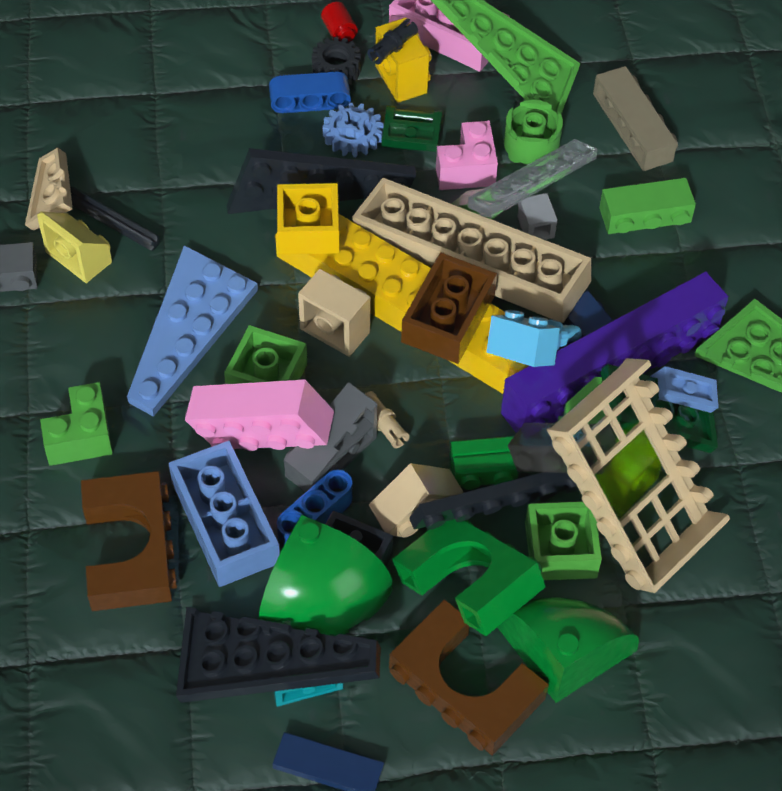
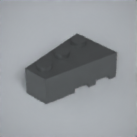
(350, 433)

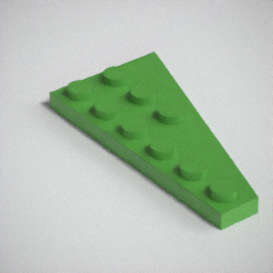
(748, 346)

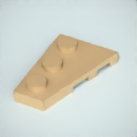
(50, 187)

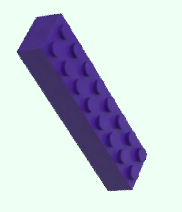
(650, 332)

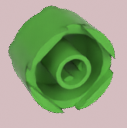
(532, 131)

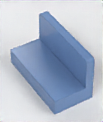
(687, 389)

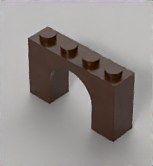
(147, 576)
(486, 718)

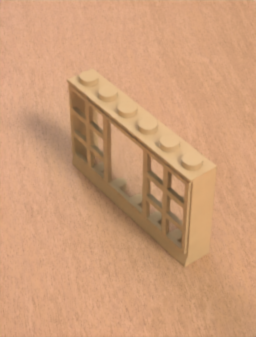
(679, 473)

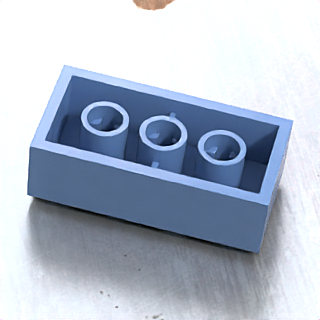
(224, 513)

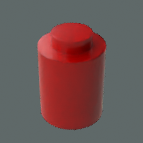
(339, 21)

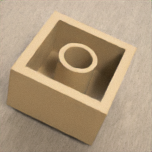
(334, 312)

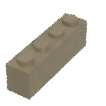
(635, 118)

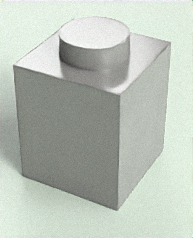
(537, 216)

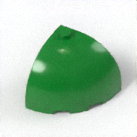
(324, 581)
(567, 641)

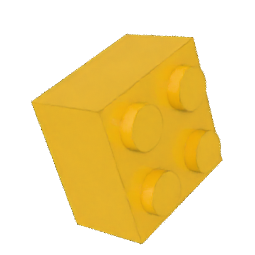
(407, 70)
(307, 218)

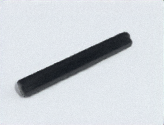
(114, 219)

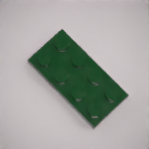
(692, 424)

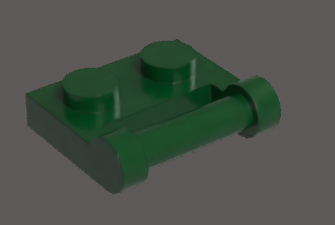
(411, 129)

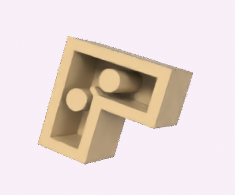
(409, 489)

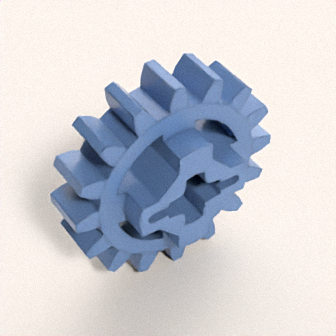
(350, 129)

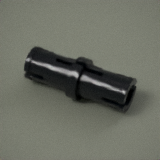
(392, 41)

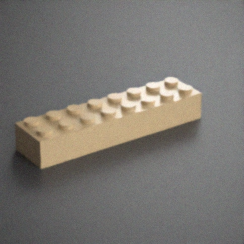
(527, 267)

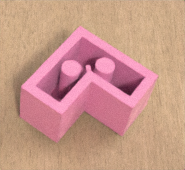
(469, 163)

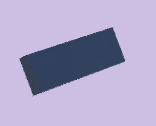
(327, 764)

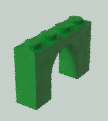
(491, 599)

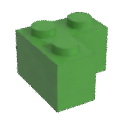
(78, 434)

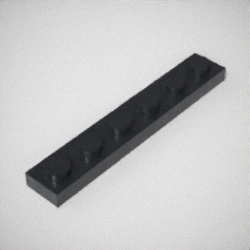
(490, 499)

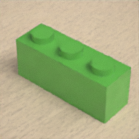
(647, 206)

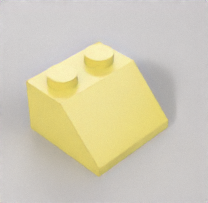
(74, 244)

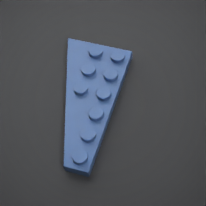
(192, 317)

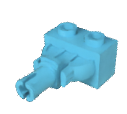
(529, 340)

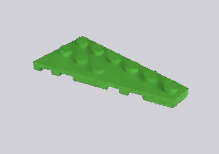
(519, 55)

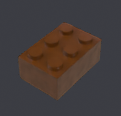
(448, 308)

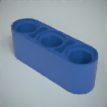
(309, 92)
(319, 497)

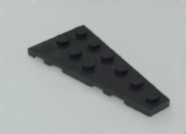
(265, 169)
(260, 656)

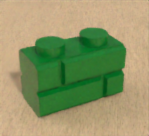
(482, 462)

